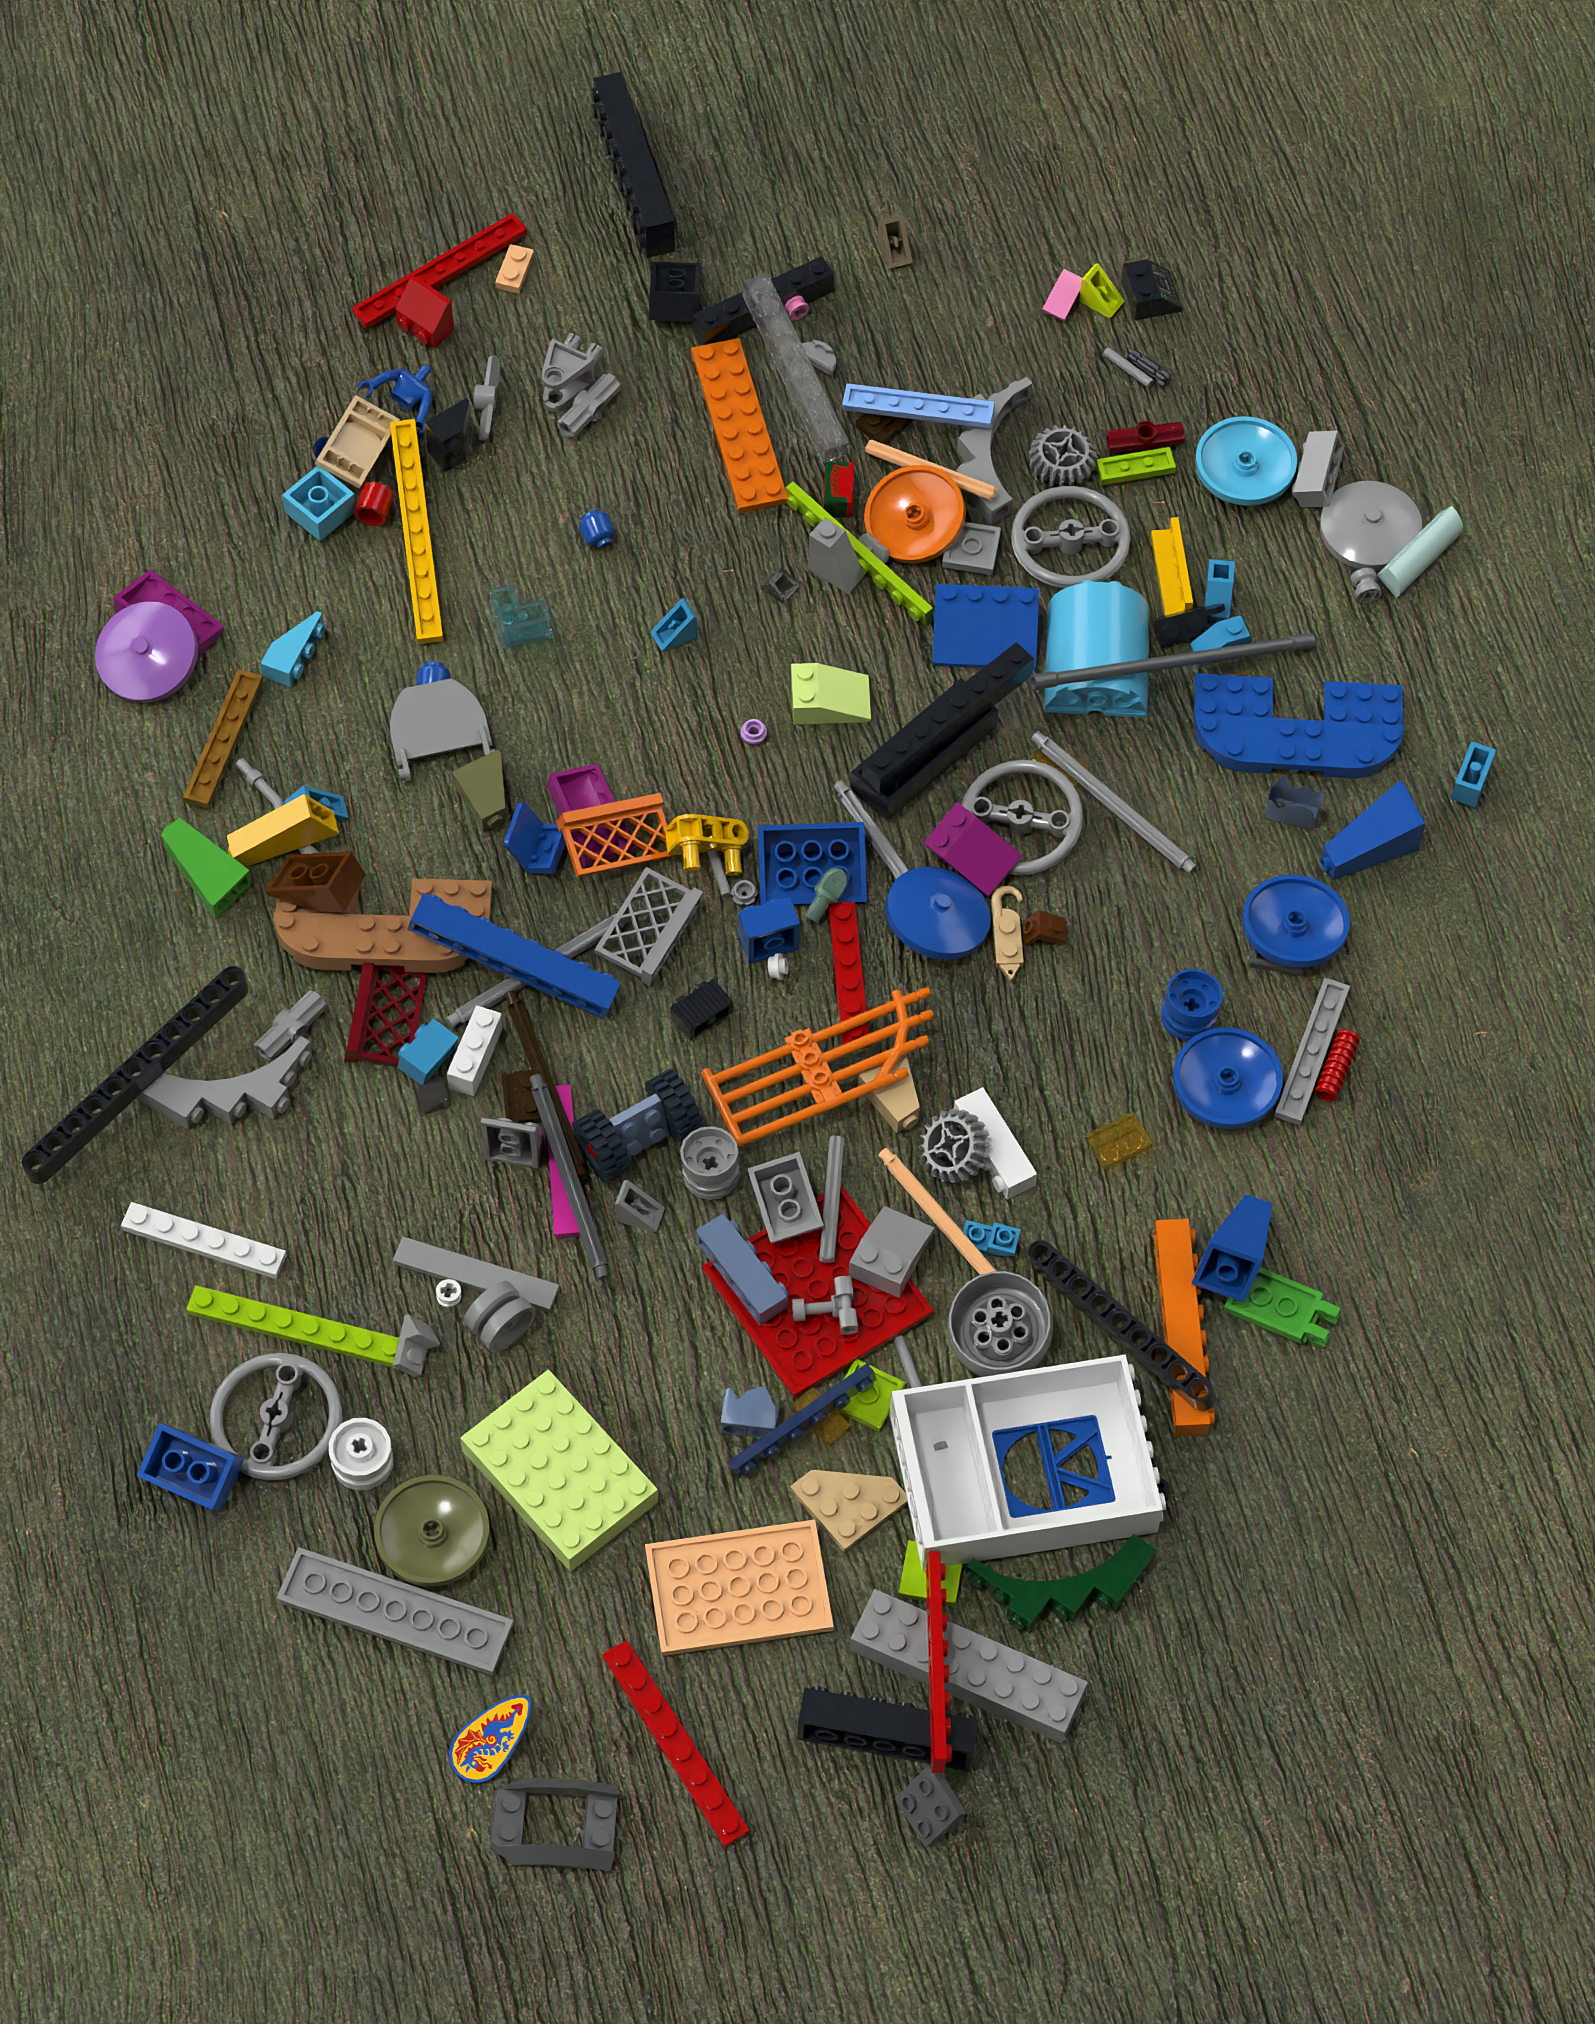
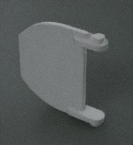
(436, 721)

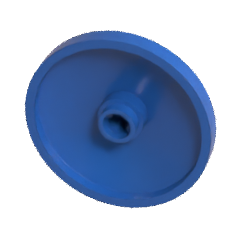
(937, 913)
(1295, 921)
(1227, 1078)

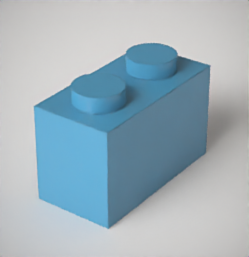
(1473, 774)
(427, 1052)

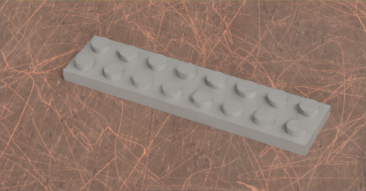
(395, 1611)

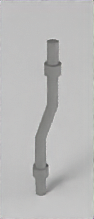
(257, 780)

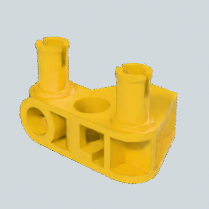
(696, 834)

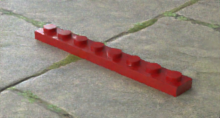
(442, 268)
(938, 1672)
(675, 1744)

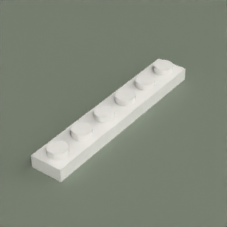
(203, 1240)

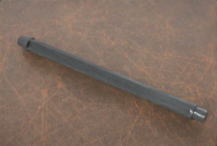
(569, 1177)

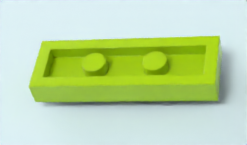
(1135, 466)

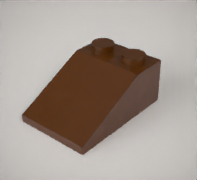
(318, 880)

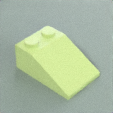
(828, 695)

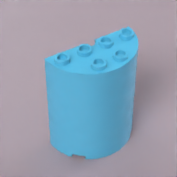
(1092, 628)

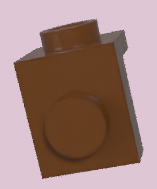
(1045, 928)

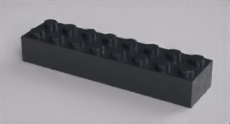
(633, 165)

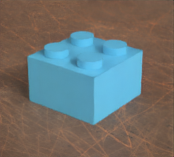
(319, 502)

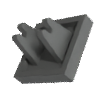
(930, 1806)

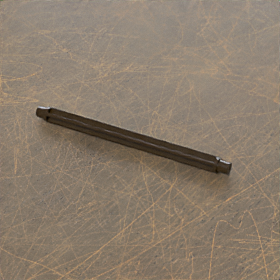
(539, 1066)

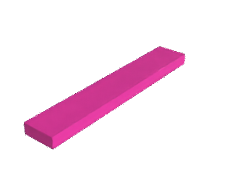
(563, 1216)

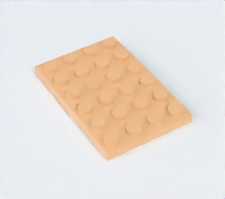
(738, 1587)

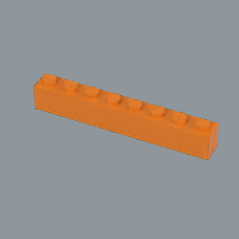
(1182, 1316)

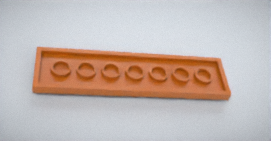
(739, 426)

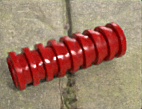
(1337, 1065)

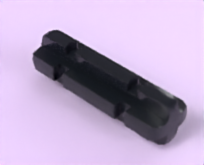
(1149, 367)

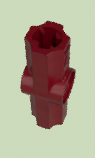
(1134, 438)

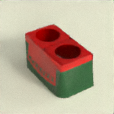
(838, 489)

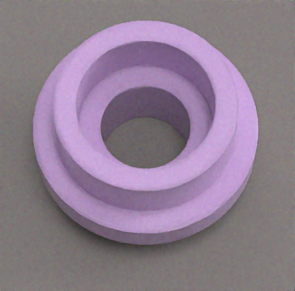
(753, 725)

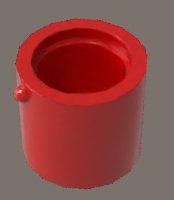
(373, 504)

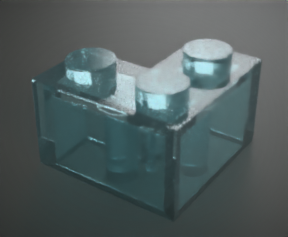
(517, 622)

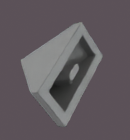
(637, 1208)

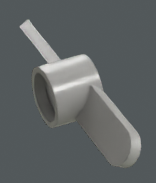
(486, 396)

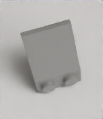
(512, 1141)
(785, 1198)
(890, 1251)

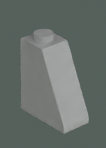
(834, 557)

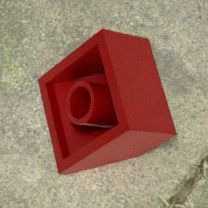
(424, 313)

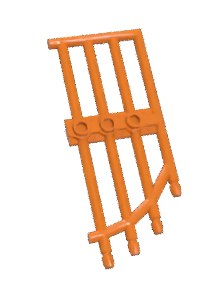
(815, 1070)

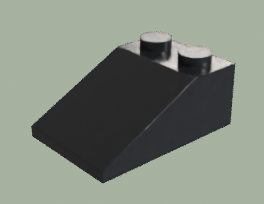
(674, 291)

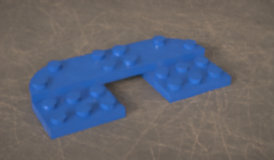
(1354, 740)

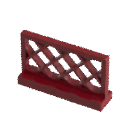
(362, 1015)

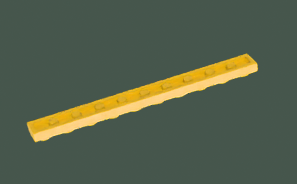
(416, 532)

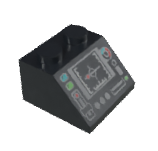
(1149, 290)
(449, 435)

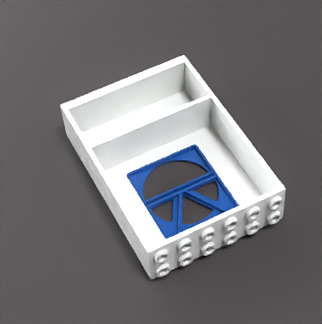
(961, 1491)

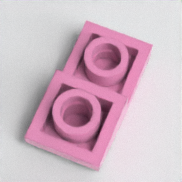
(1063, 295)

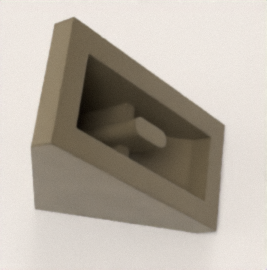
(894, 241)

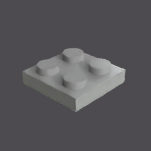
(974, 549)

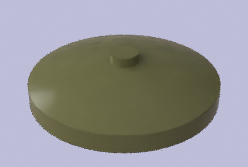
(431, 1530)

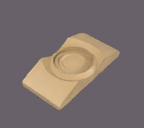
(356, 442)

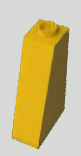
(282, 831)

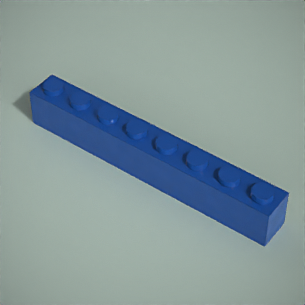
(513, 955)

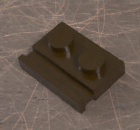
(881, 427)
(518, 1098)

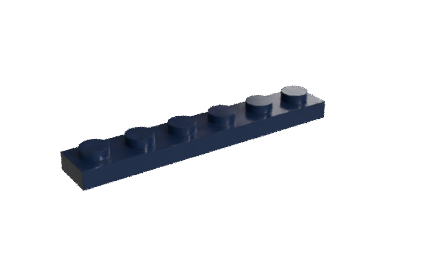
(794, 1427)

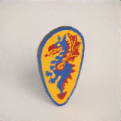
(490, 1739)

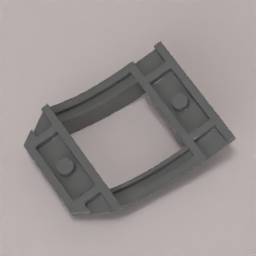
(597, 1829)

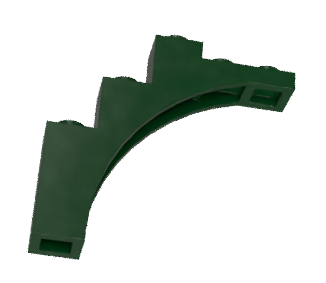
(1067, 1597)

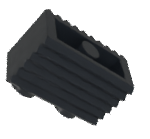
(701, 1008)

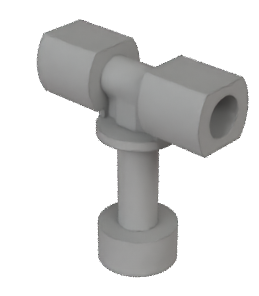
(839, 1306)

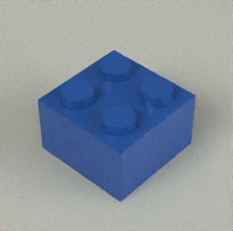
(768, 929)

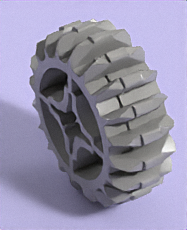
(1063, 456)
(945, 1140)

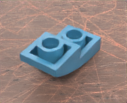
(993, 1240)

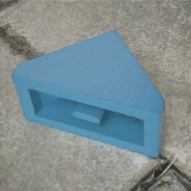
(676, 627)

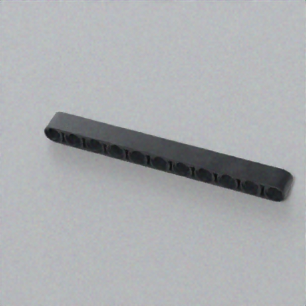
(131, 1085)

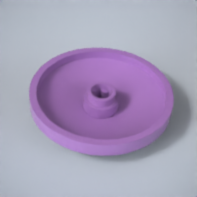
(146, 652)

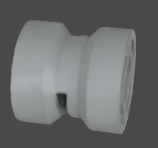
(1366, 587)

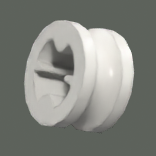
(442, 1287)

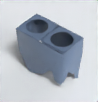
(1296, 813)
(750, 1414)

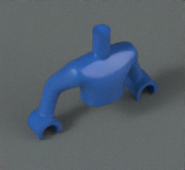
(406, 392)

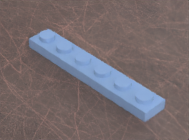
(918, 406)

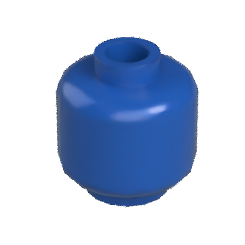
(597, 529)
(432, 672)

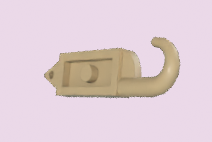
(1007, 933)

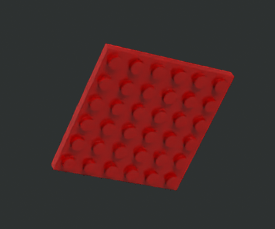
(814, 1348)

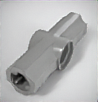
(589, 405)
(290, 1025)

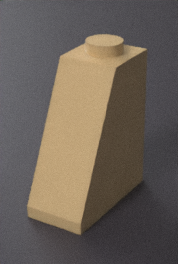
(896, 1101)

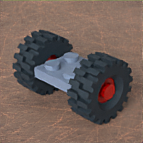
(612, 1141)

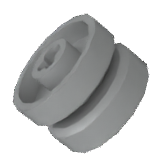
(499, 1316)

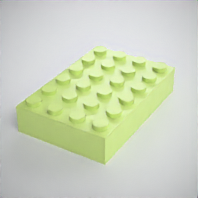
(559, 1470)

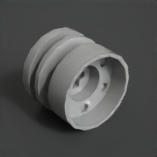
(710, 1163)

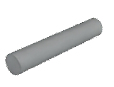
(1128, 367)
(719, 873)

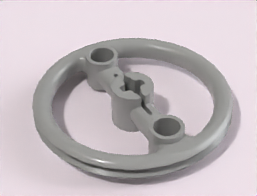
(1070, 535)
(1030, 818)
(286, 1364)

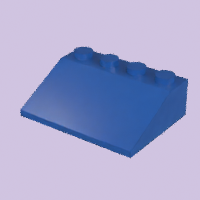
(982, 622)
(799, 854)

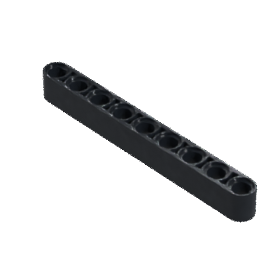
(1126, 1335)

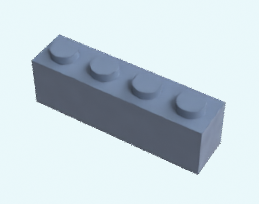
(742, 1269)

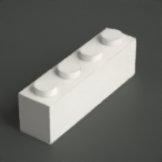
(1007, 1162)

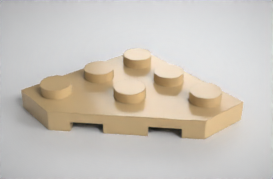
(848, 1503)

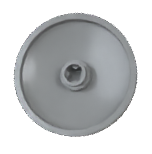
(1369, 524)

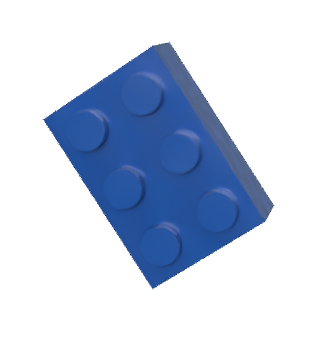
(190, 1467)

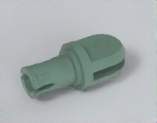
(828, 891)

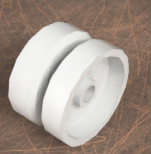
(361, 1454)

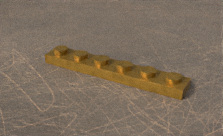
(223, 739)

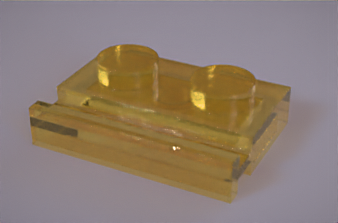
(1118, 1141)

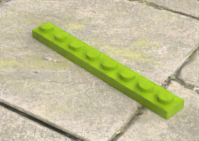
(881, 574)
(293, 1326)

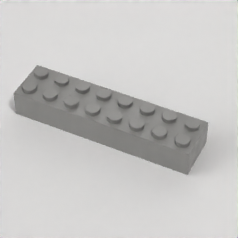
(979, 1668)

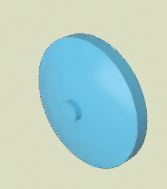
(1246, 460)

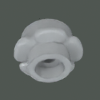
(744, 887)

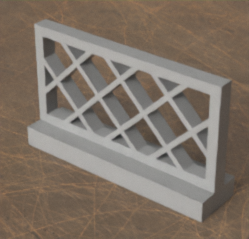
(671, 930)

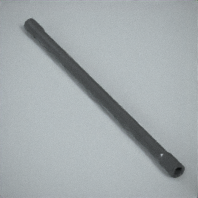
(1052, 679)

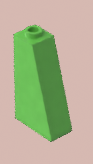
(207, 868)

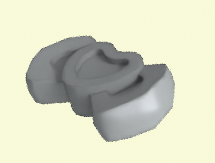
(875, 547)

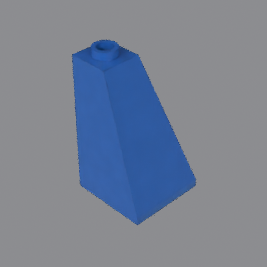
(1379, 834)
(1236, 1250)

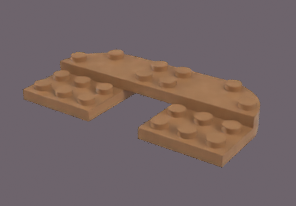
(351, 938)

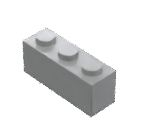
(1318, 469)

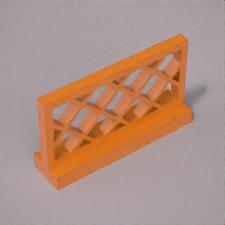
(605, 815)

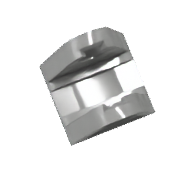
(568, 371)

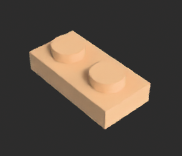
(514, 268)

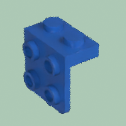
(533, 843)

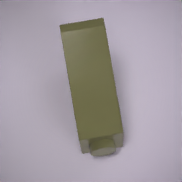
(483, 790)

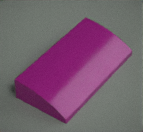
(155, 589)
(584, 789)

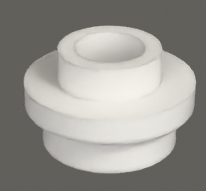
(777, 966)

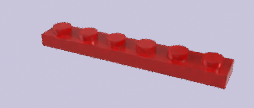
(847, 967)

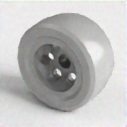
(1014, 1293)

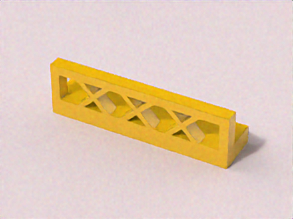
(1172, 568)

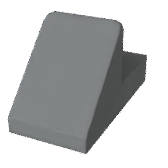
(413, 1344)

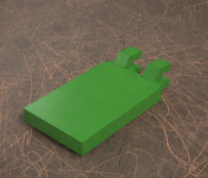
(1285, 1308)

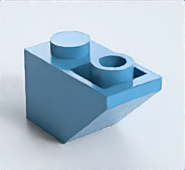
(1219, 586)

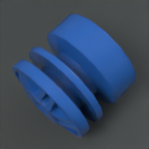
(1191, 1003)

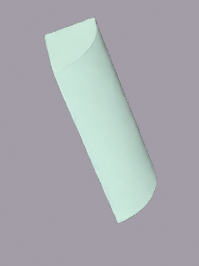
(1421, 551)

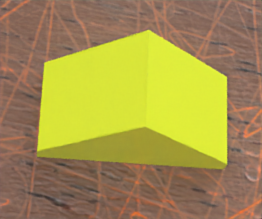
(1099, 292)

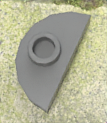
(820, 356)

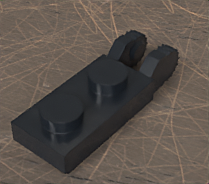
(1186, 623)

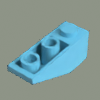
(288, 653)

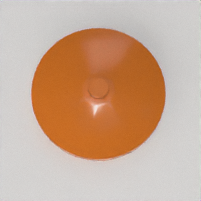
(915, 513)

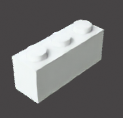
(475, 1050)

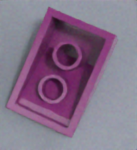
(972, 849)

